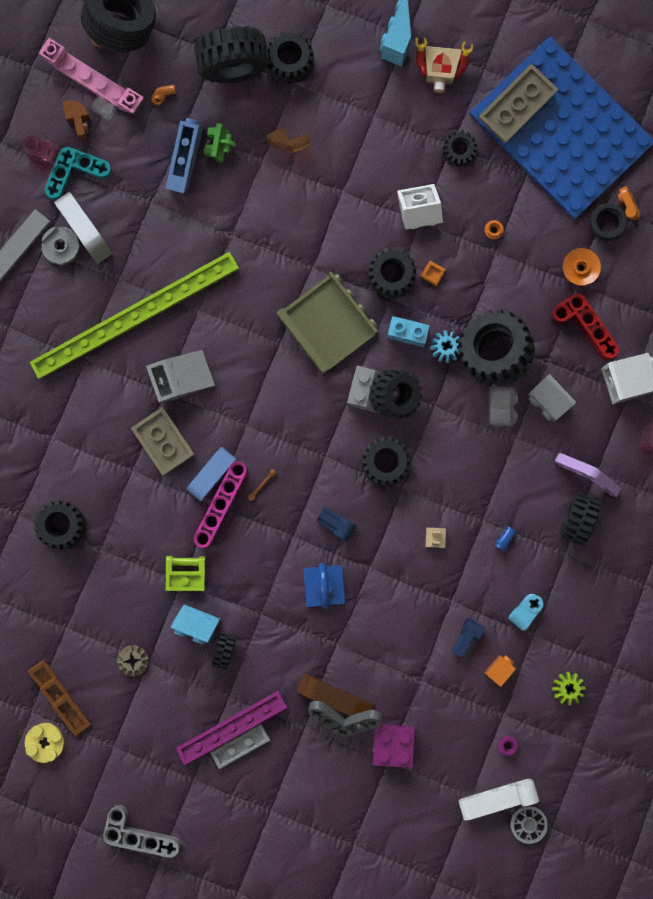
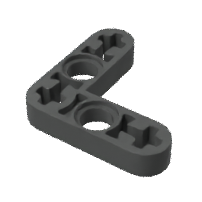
(344, 726)

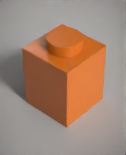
(500, 670)

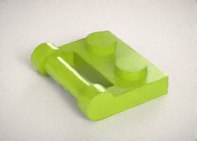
(185, 579)

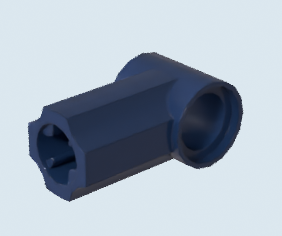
(339, 526)
(470, 634)

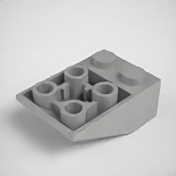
(180, 376)

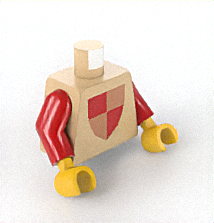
(441, 64)

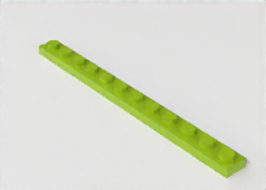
(134, 315)

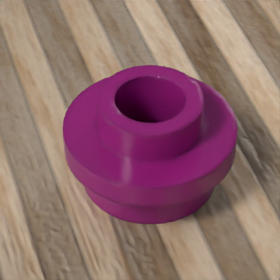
(514, 746)

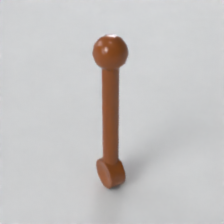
(272, 473)

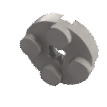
(61, 235)

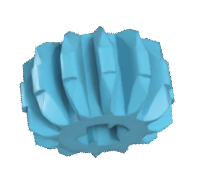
(442, 341)

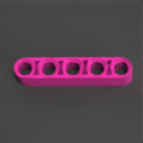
(220, 495)

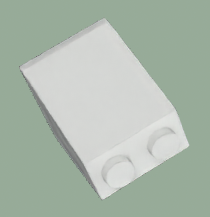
(629, 377)

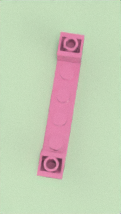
(89, 78)

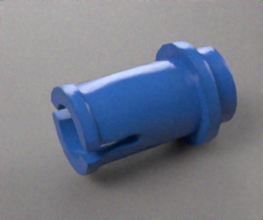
(505, 539)

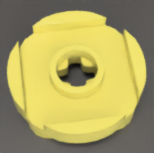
(35, 749)

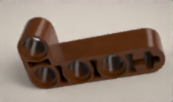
(332, 696)

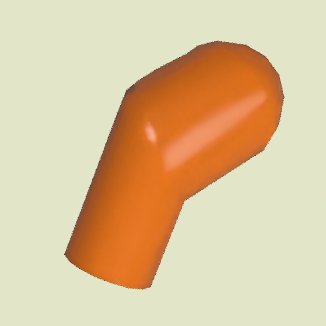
(161, 93)

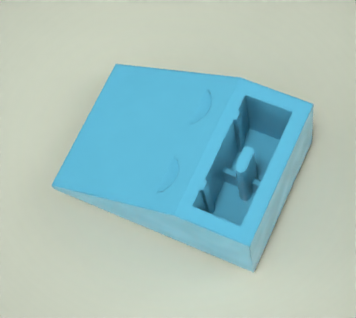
(398, 37)
(196, 624)

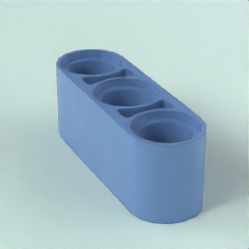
(211, 474)

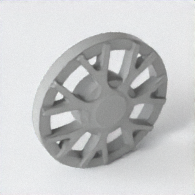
(529, 824)

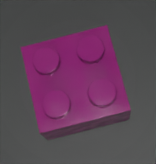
(393, 745)

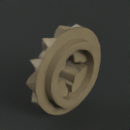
(138, 653)

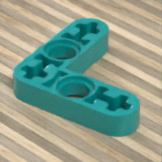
(73, 163)

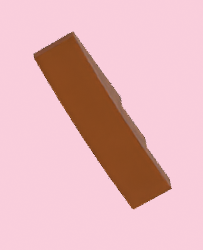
(59, 697)

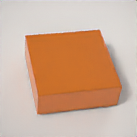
(432, 273)

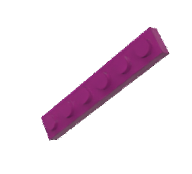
(231, 728)

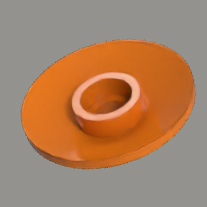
(585, 258)

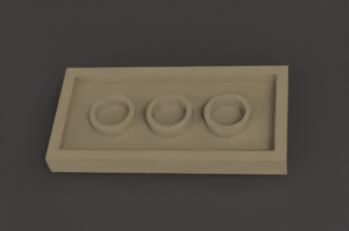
(518, 103)

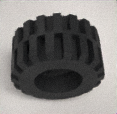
(290, 42)
(392, 257)
(408, 393)
(388, 444)
(580, 519)
(43, 524)

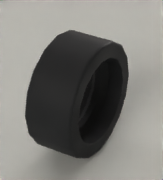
(615, 209)

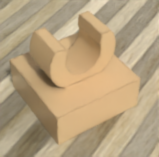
(435, 537)

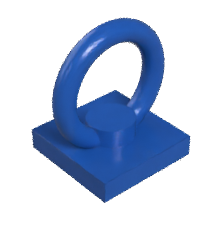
(324, 586)

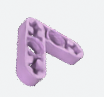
(589, 472)

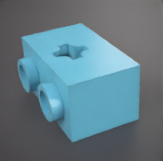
(408, 331)

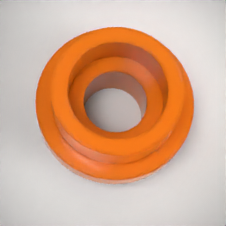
(494, 224)

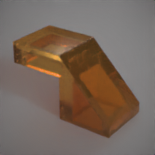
(280, 140)

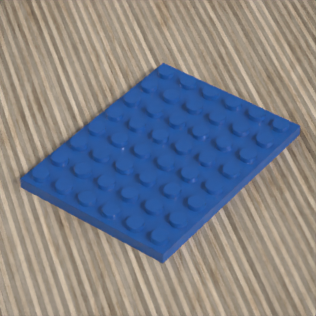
(577, 138)

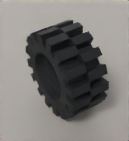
(462, 137)
(224, 651)

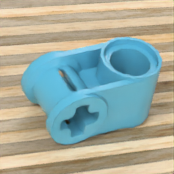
(524, 615)

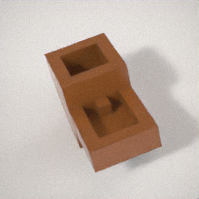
(77, 114)

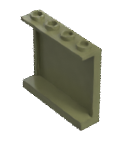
(328, 323)

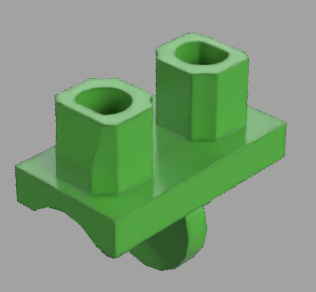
(221, 143)

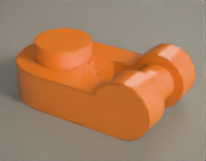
(627, 198)

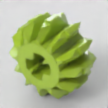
(574, 684)

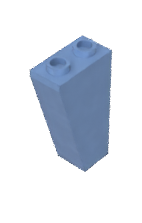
(184, 155)

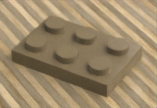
(162, 441)

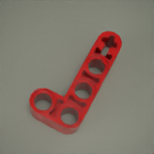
(588, 329)

